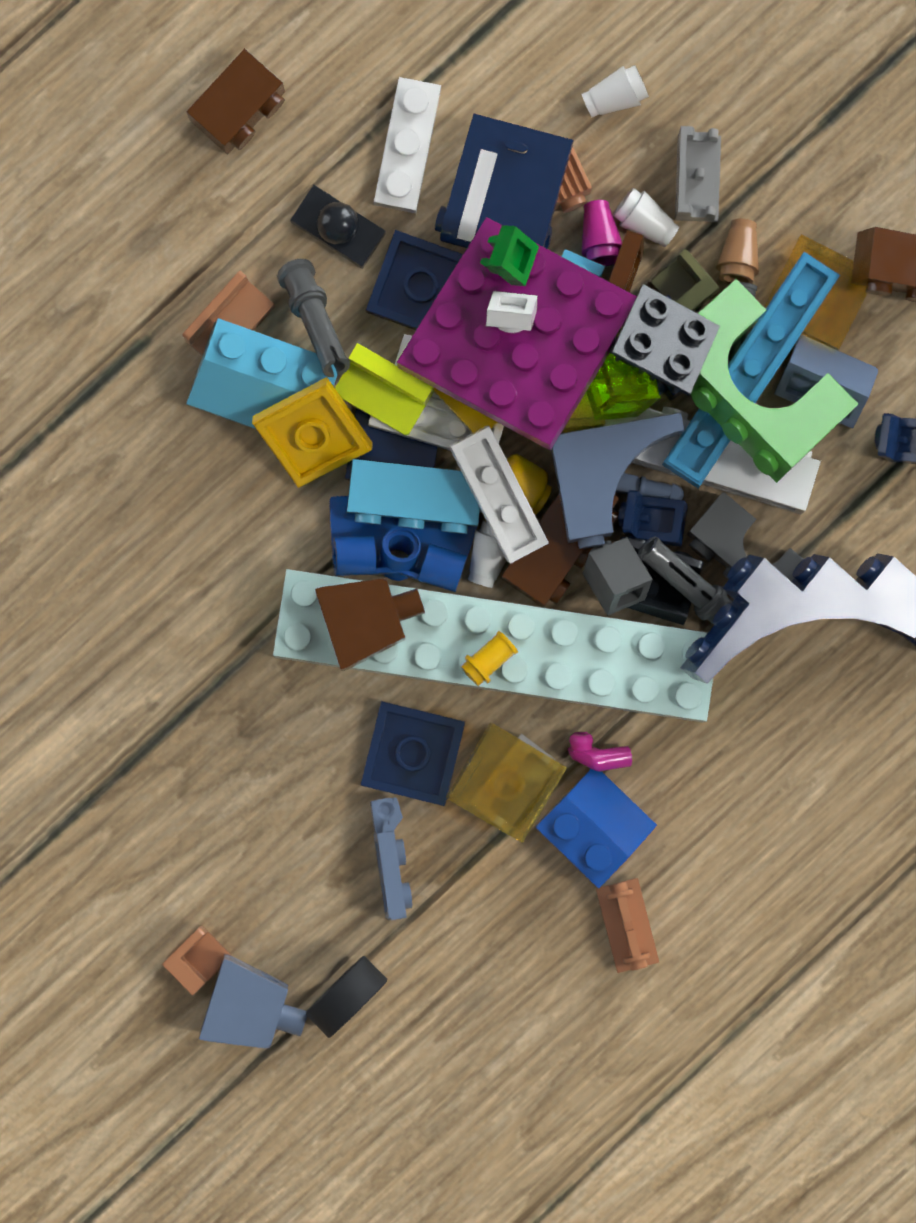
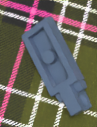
(390, 855)

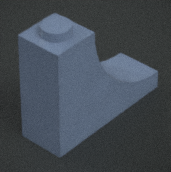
(591, 466)

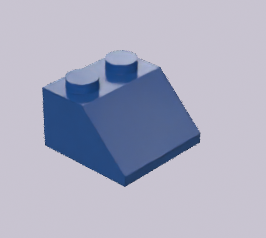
(596, 827)

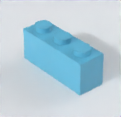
(411, 495)

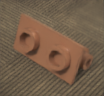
(627, 925)

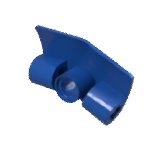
(366, 549)

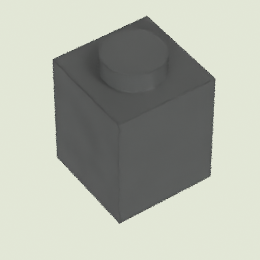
(617, 575)

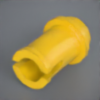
(488, 658)

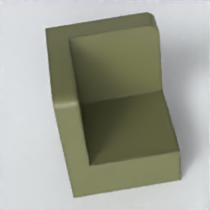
(686, 282)

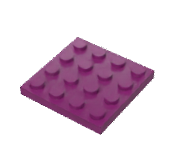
(527, 376)

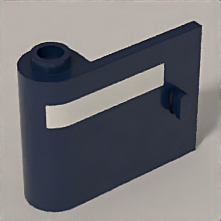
(505, 183)

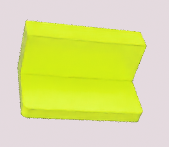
(383, 390)

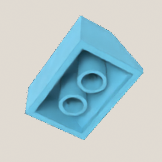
(250, 372)

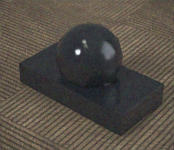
(338, 226)

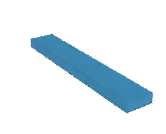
(755, 363)

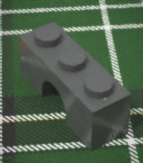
(722, 533)

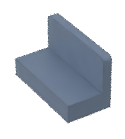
(813, 361)

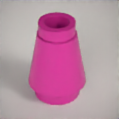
(600, 234)

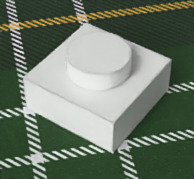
(511, 311)

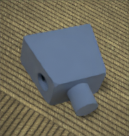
(248, 1007)

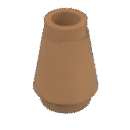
(739, 253)

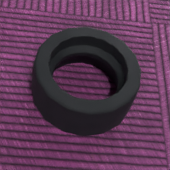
(346, 996)

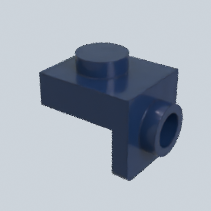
(896, 439)
(651, 516)

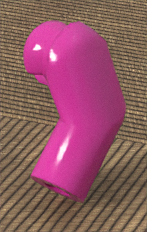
(595, 758)

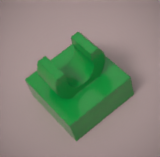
(511, 255)

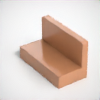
(236, 303)

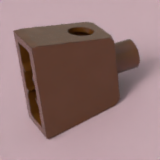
(365, 618)

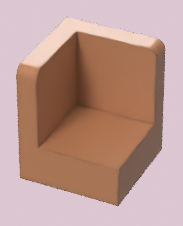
(196, 960)

